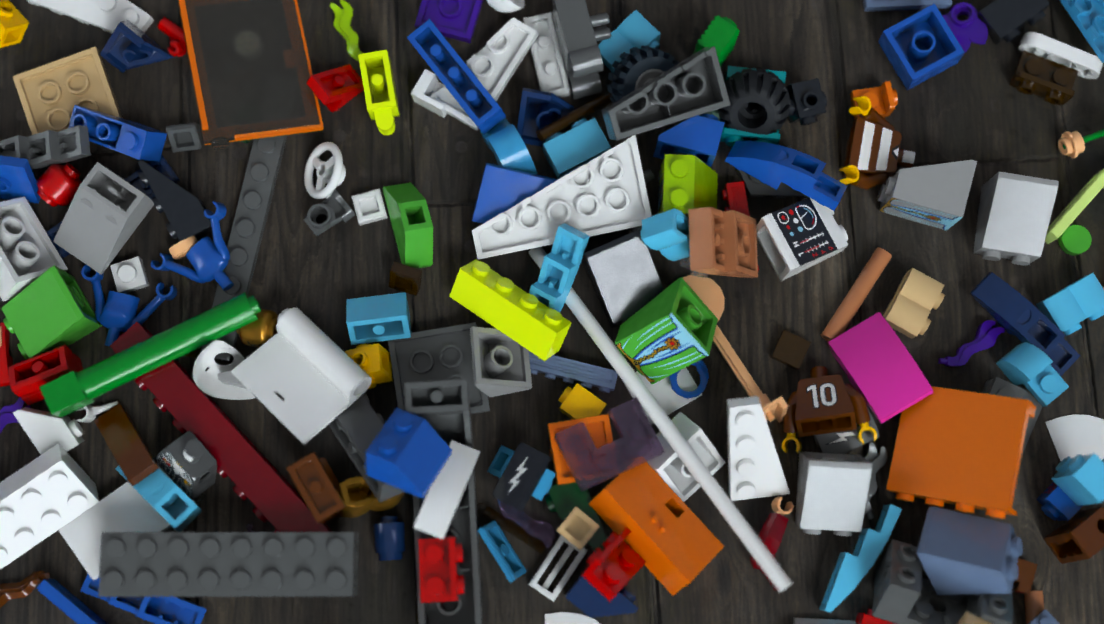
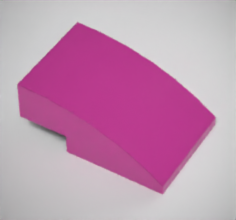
(880, 367)

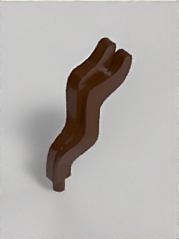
(21, 589)

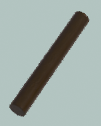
(574, 116)

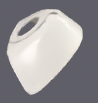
(208, 380)

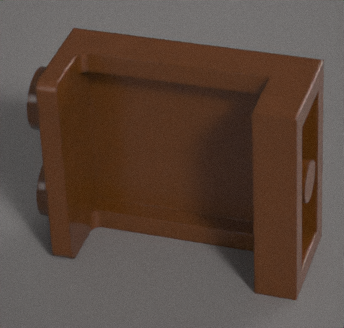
(318, 487)

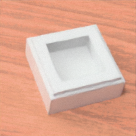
(369, 207)

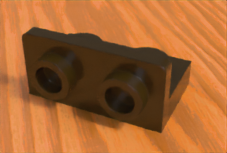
(1044, 78)

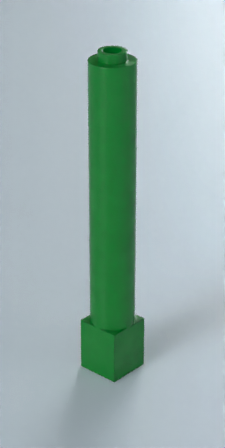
(80, 388)

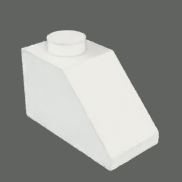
(48, 430)

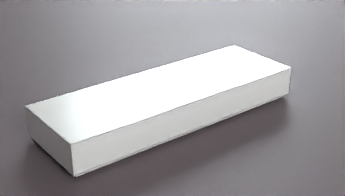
(548, 56)

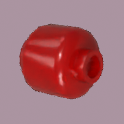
(58, 184)

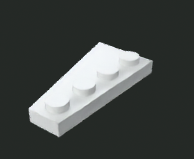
(100, 13)
(493, 65)
(752, 457)

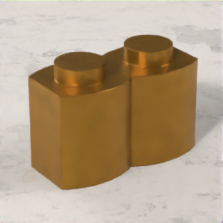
(361, 499)

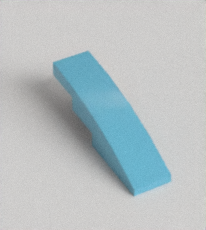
(560, 267)
(853, 567)

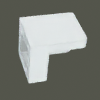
(424, 89)

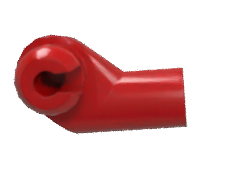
(176, 35)

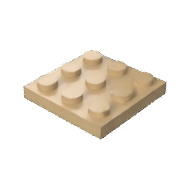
(54, 89)

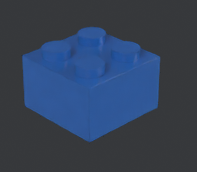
(920, 46)

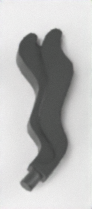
(877, 461)

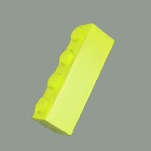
(510, 309)

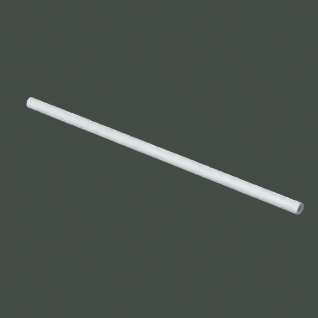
(673, 436)

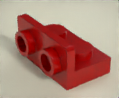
(614, 566)
(440, 570)

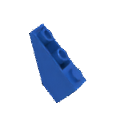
(120, 134)

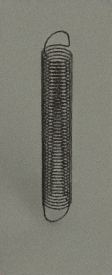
(516, 528)

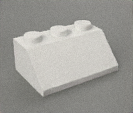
(23, 248)

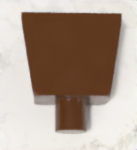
(1078, 537)

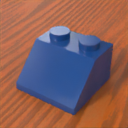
(693, 136)
(407, 454)

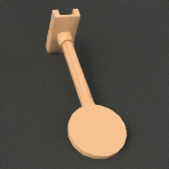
(714, 299)

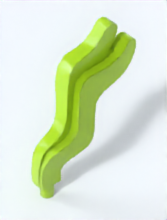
(342, 24)

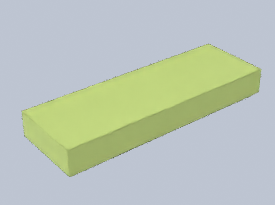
(1075, 207)

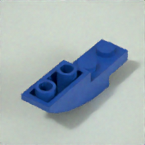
(782, 164)

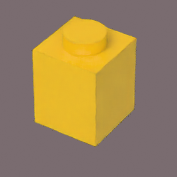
(580, 403)

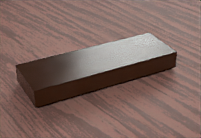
(126, 444)

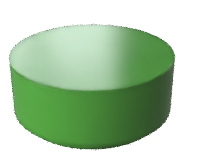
(1075, 240)

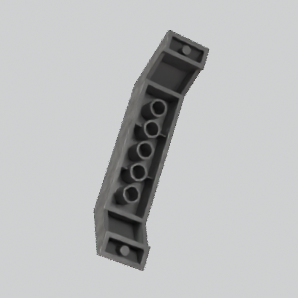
(448, 412)

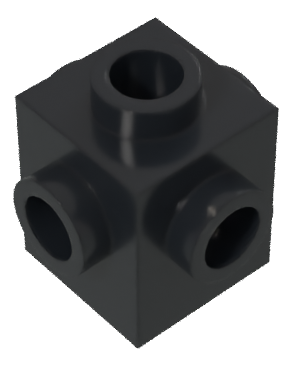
(806, 102)

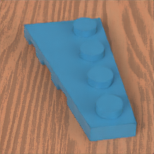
(1090, 20)

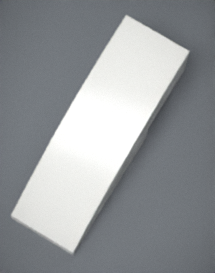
(447, 491)

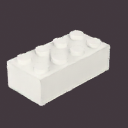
(41, 501)

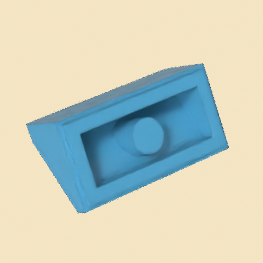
(502, 551)

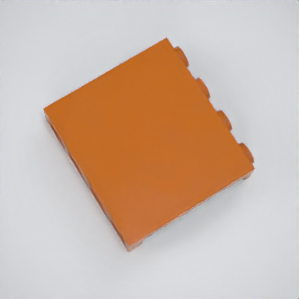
(961, 451)

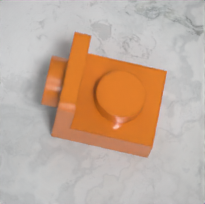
(882, 98)

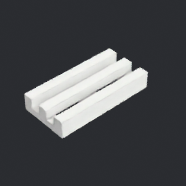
(543, 589)

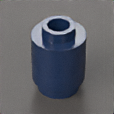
(389, 538)

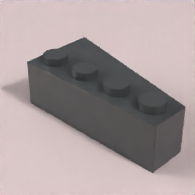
(675, 95)

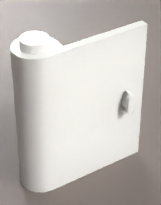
(306, 372)

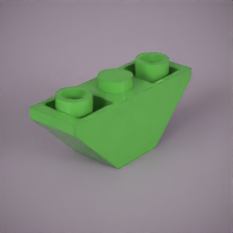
(410, 224)

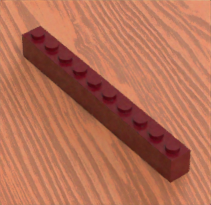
(233, 451)

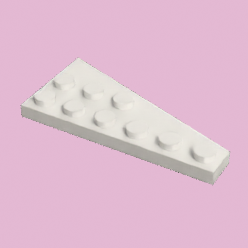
(594, 199)

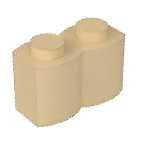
(913, 302)

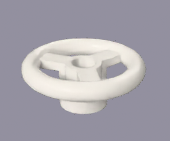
(329, 172)

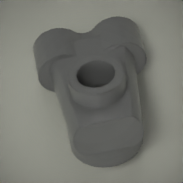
(333, 208)

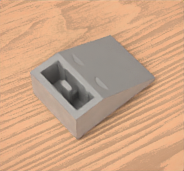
(101, 218)

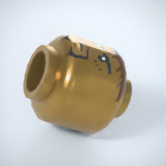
(259, 331)

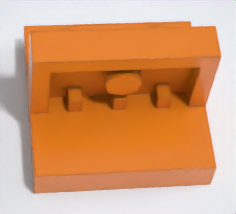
(599, 430)

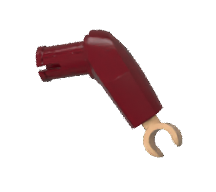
(773, 531)

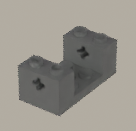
(909, 599)

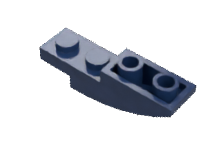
(1024, 321)

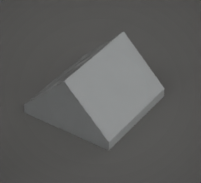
(499, 363)

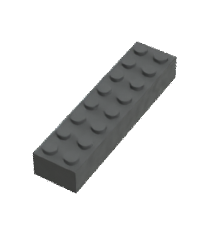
(229, 564)

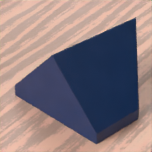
(132, 48)
(537, 111)

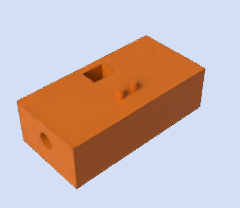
(660, 526)

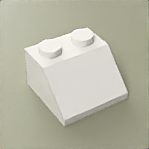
(672, 468)

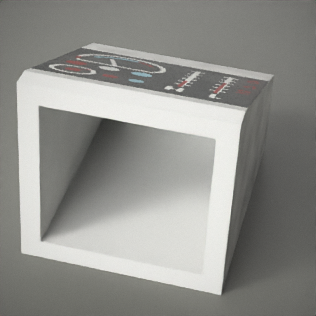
(800, 237)

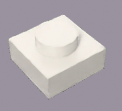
(129, 275)

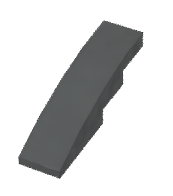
(49, 146)

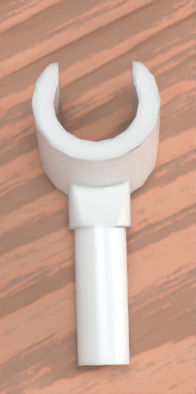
(91, 411)

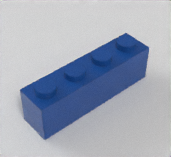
(456, 76)

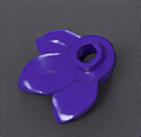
(968, 31)

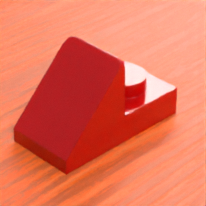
(336, 86)

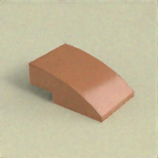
(723, 243)

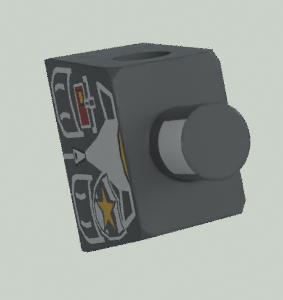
(187, 463)

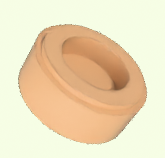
(181, 248)

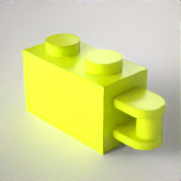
(379, 89)

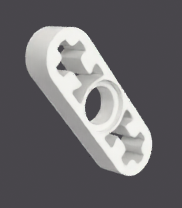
(1087, 64)

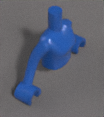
(206, 256)
(121, 308)

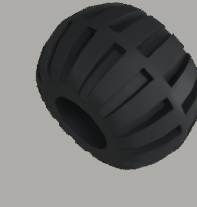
(756, 102)

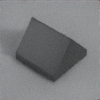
(184, 137)

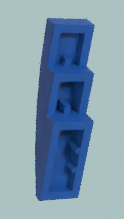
(153, 609)

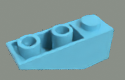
(167, 499)

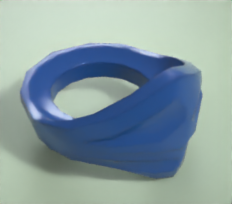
(704, 376)

